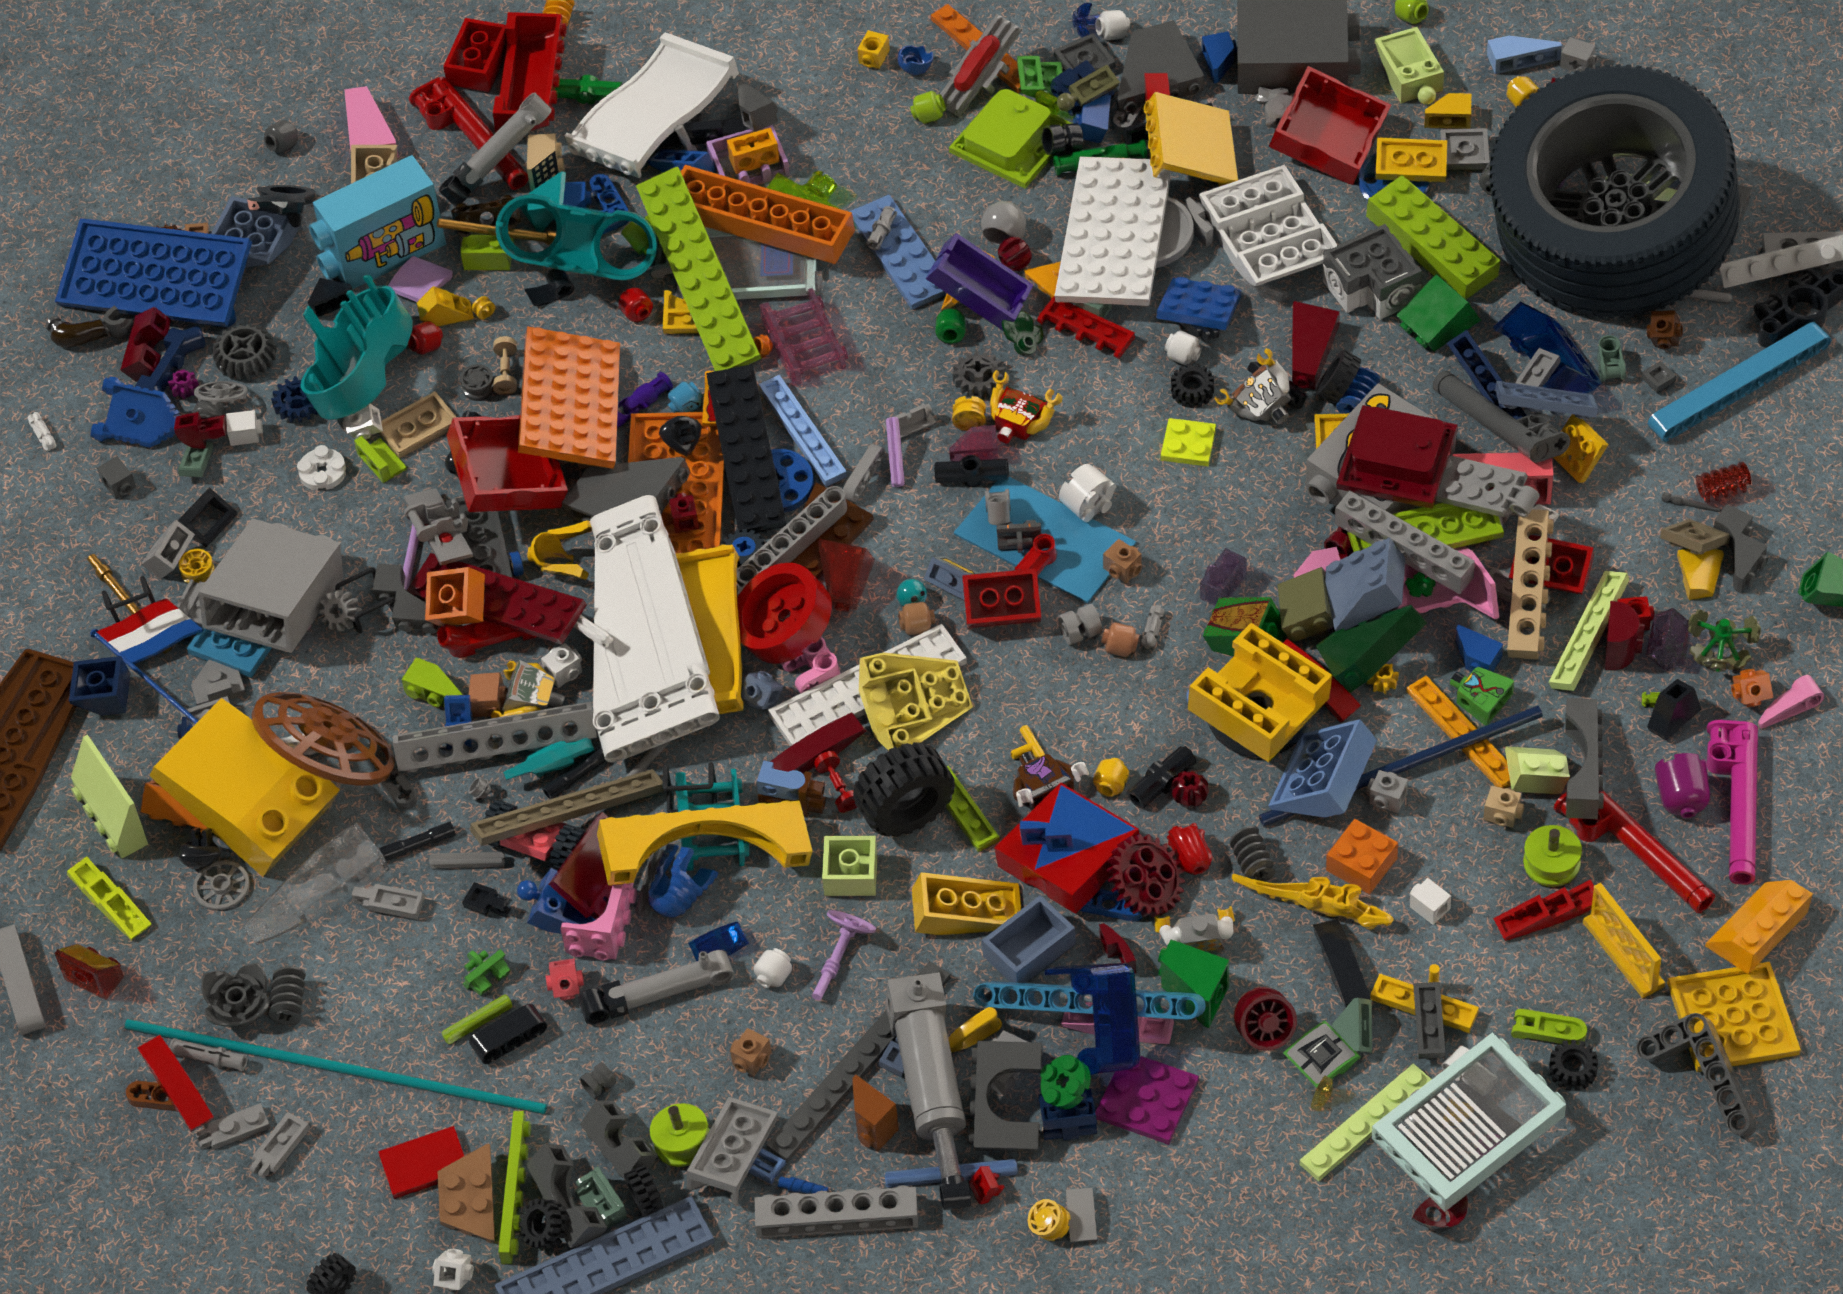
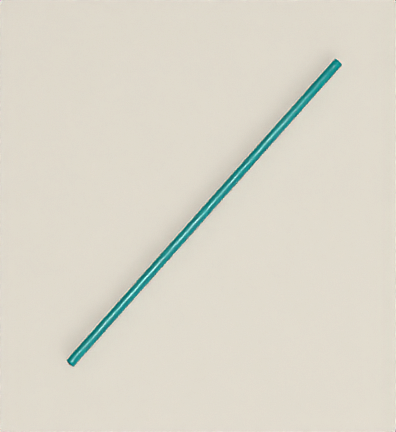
(337, 1066)

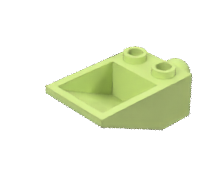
(1410, 66)

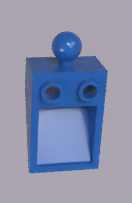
(542, 913)

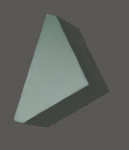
(1356, 1025)

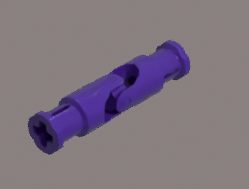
(643, 397)

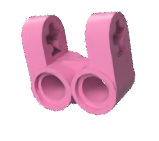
(822, 665)

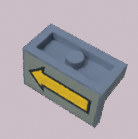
(947, 574)

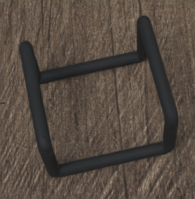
(109, 606)
(357, 624)
(667, 786)

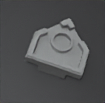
(217, 682)

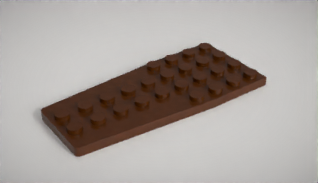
(31, 725)

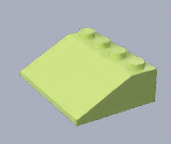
(106, 801)

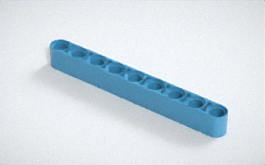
(1739, 381)
(1076, 1001)

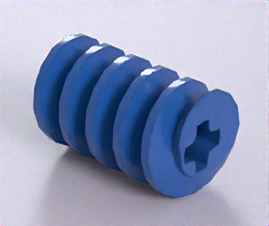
(1362, 384)

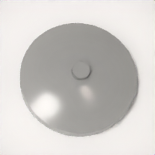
(1176, 233)

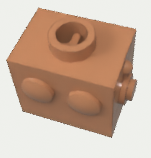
(486, 693)

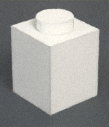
(243, 427)
(1430, 901)

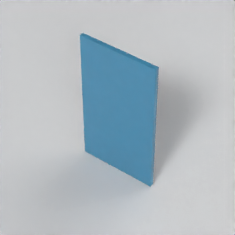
(1078, 544)

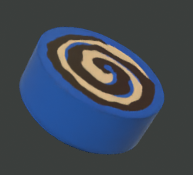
(516, 563)

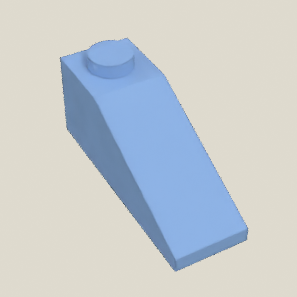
(1517, 52)

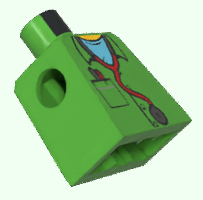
(1482, 693)

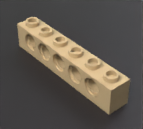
(1519, 644)

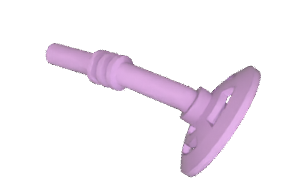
(849, 926)

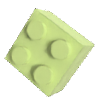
(849, 866)

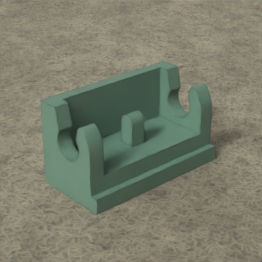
(597, 1192)

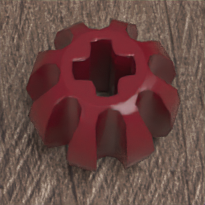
(1014, 253)
(1189, 789)

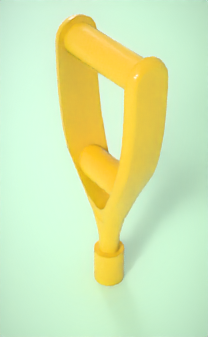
(975, 1029)

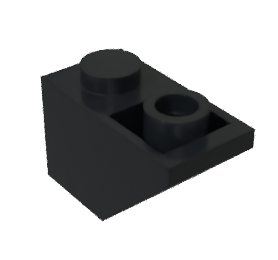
(1673, 709)

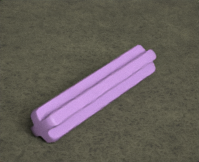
(895, 452)

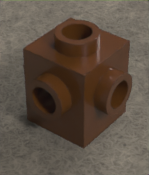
(1665, 329)

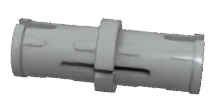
(881, 228)

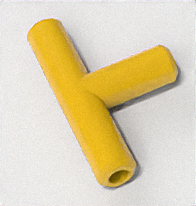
(1032, 744)

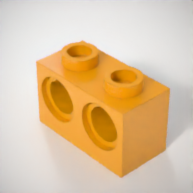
(753, 150)

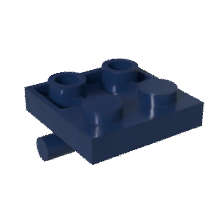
(1069, 1122)

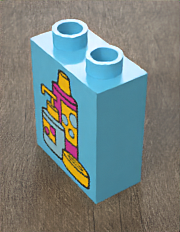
(377, 223)

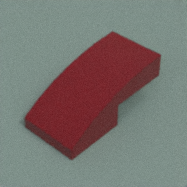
(1115, 945)

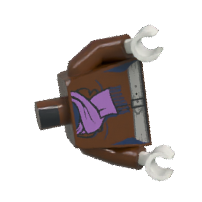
(1041, 776)

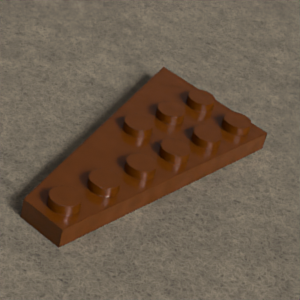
(842, 531)

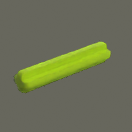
(477, 1019)

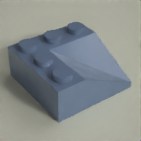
(267, 232)
(1365, 584)

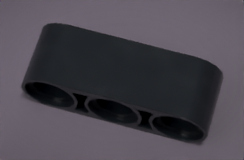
(507, 1033)

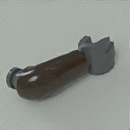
(72, 335)

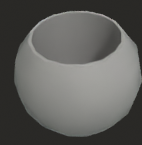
(1003, 221)

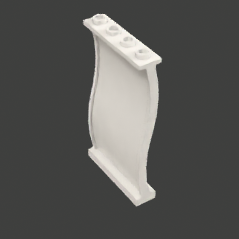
(647, 108)

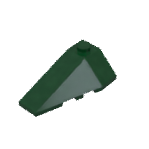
(1363, 650)

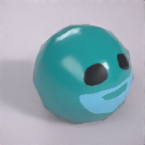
(911, 592)

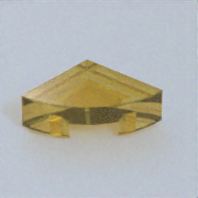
(1322, 1093)

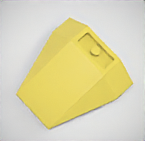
(910, 696)

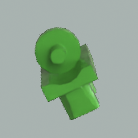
(494, 964)

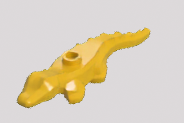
(1323, 898)

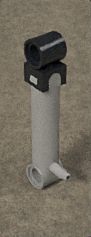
(470, 174)
(617, 998)

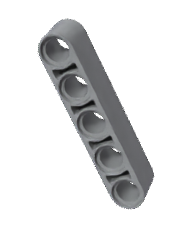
(19, 982)

